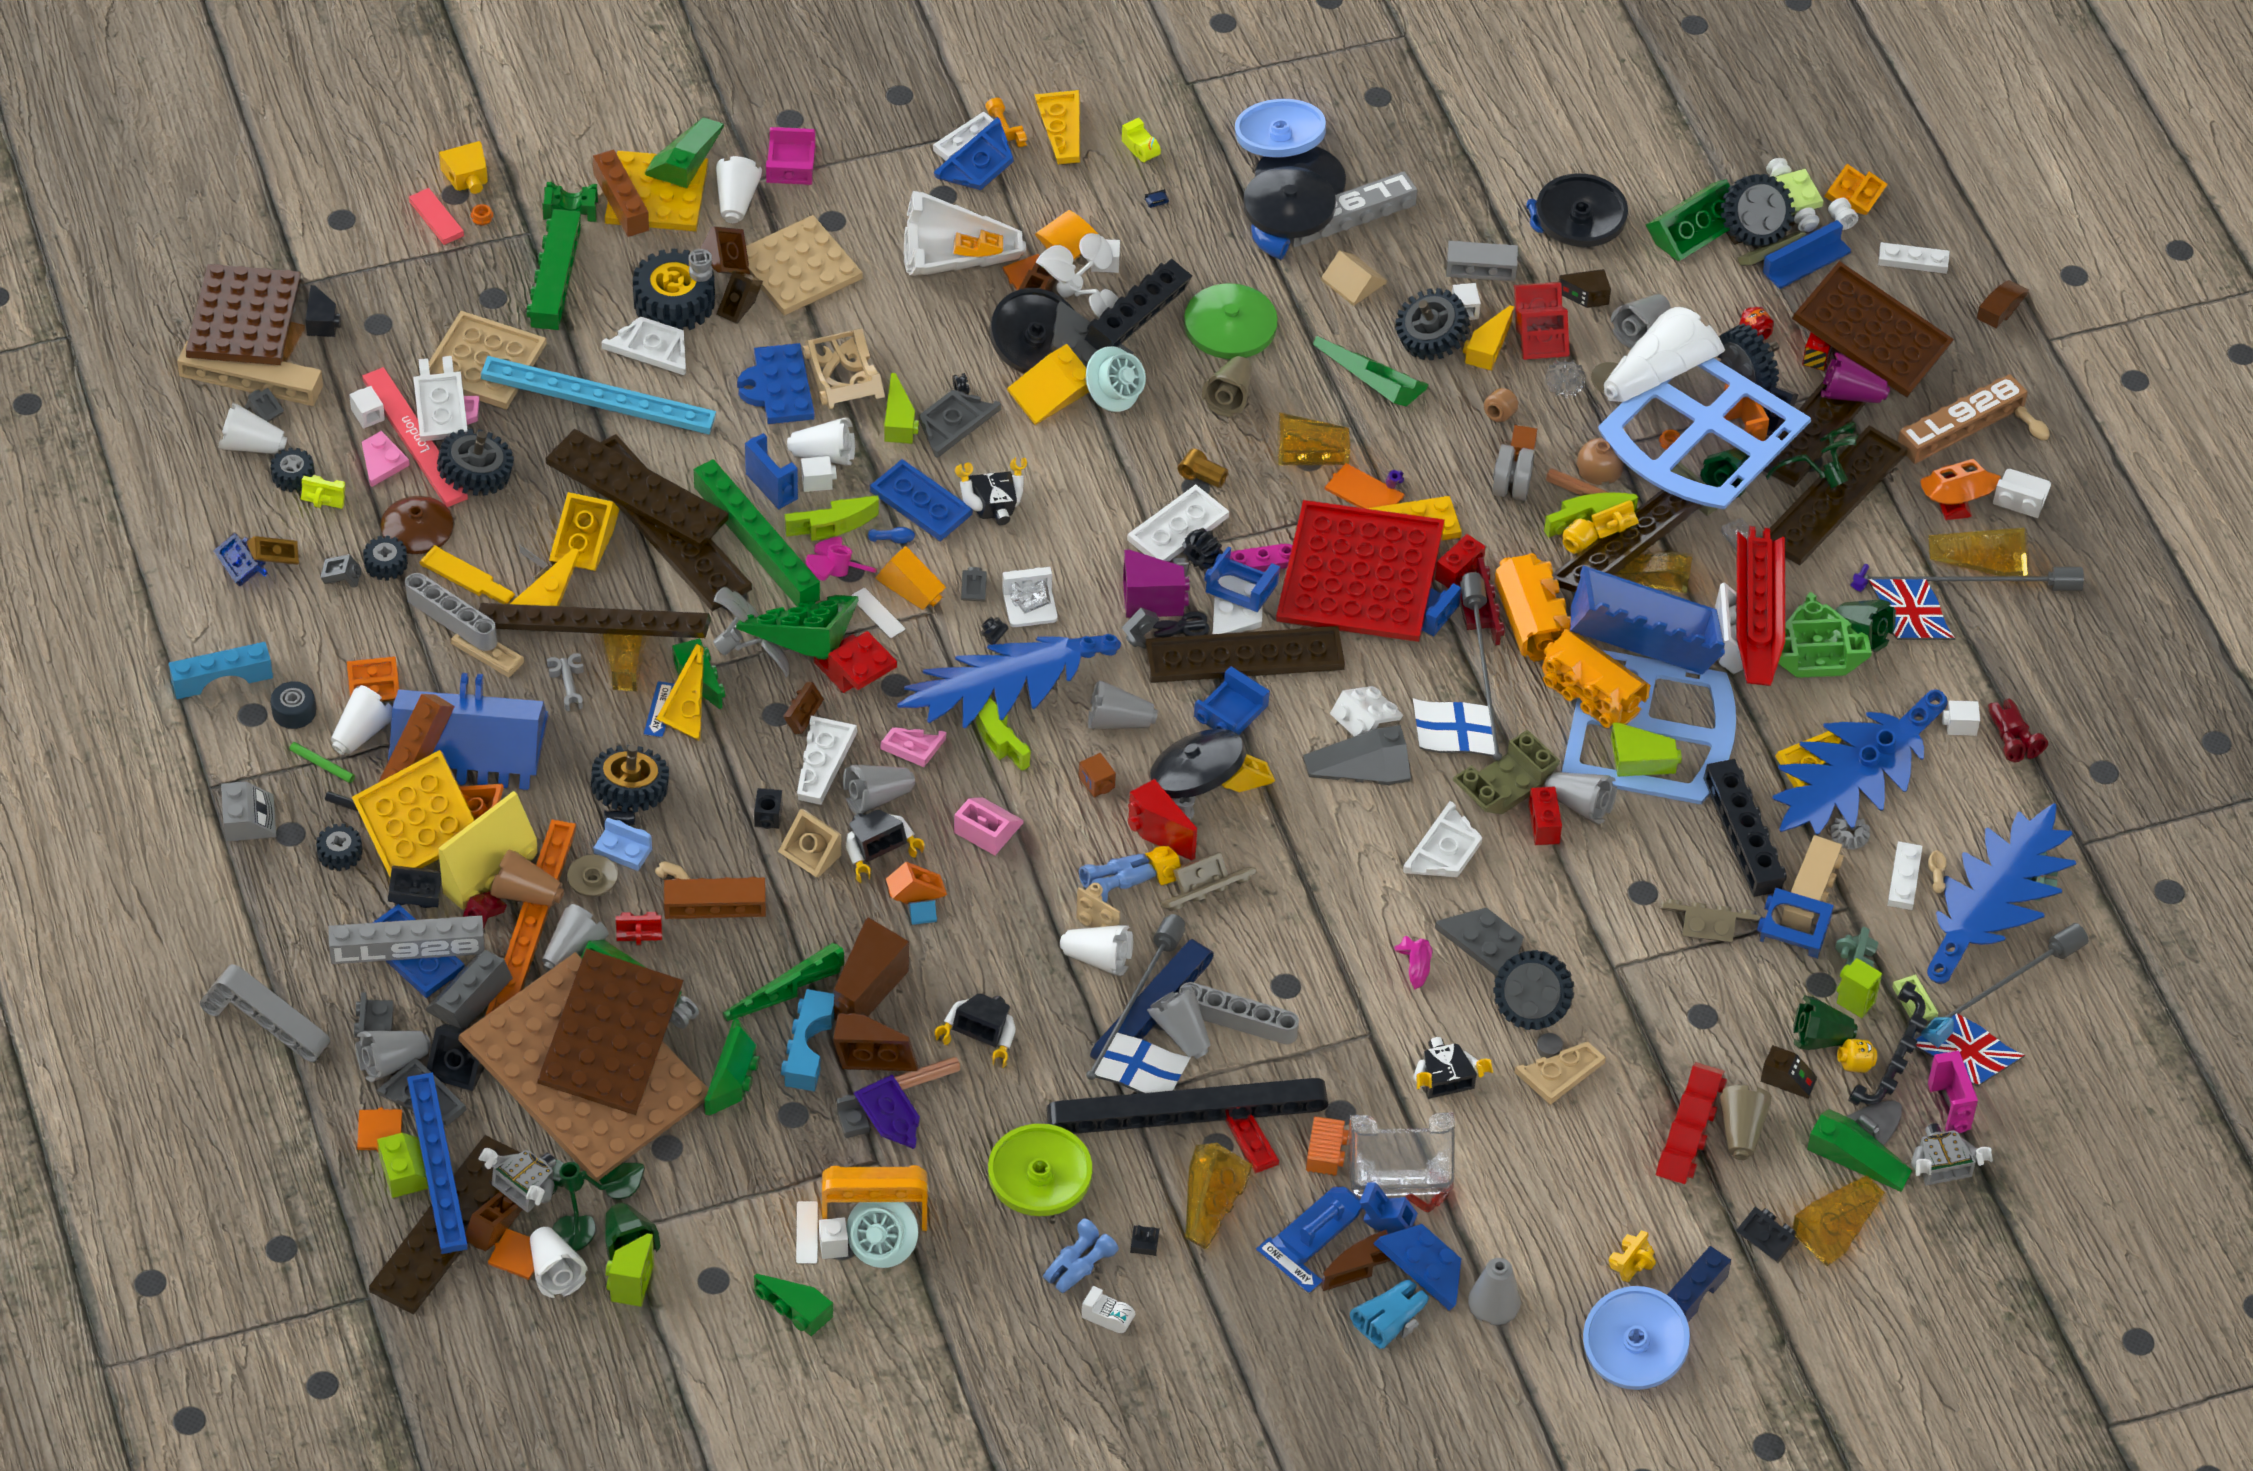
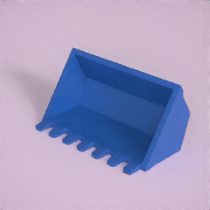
(1646, 621)
(482, 733)

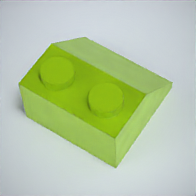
(402, 1164)
(631, 1271)

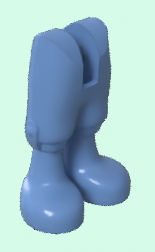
(1126, 871)
(1070, 1260)

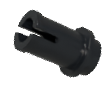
(626, 817)

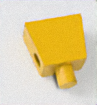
(465, 167)

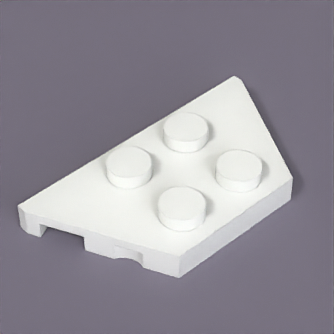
(651, 344)
(1233, 617)
(1445, 846)

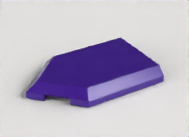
(890, 1111)

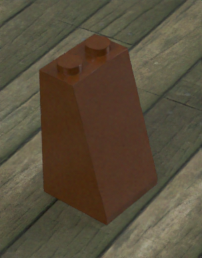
(871, 970)

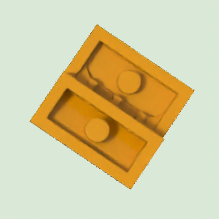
(1857, 188)
(1065, 231)
(985, 245)

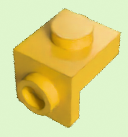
(1164, 862)

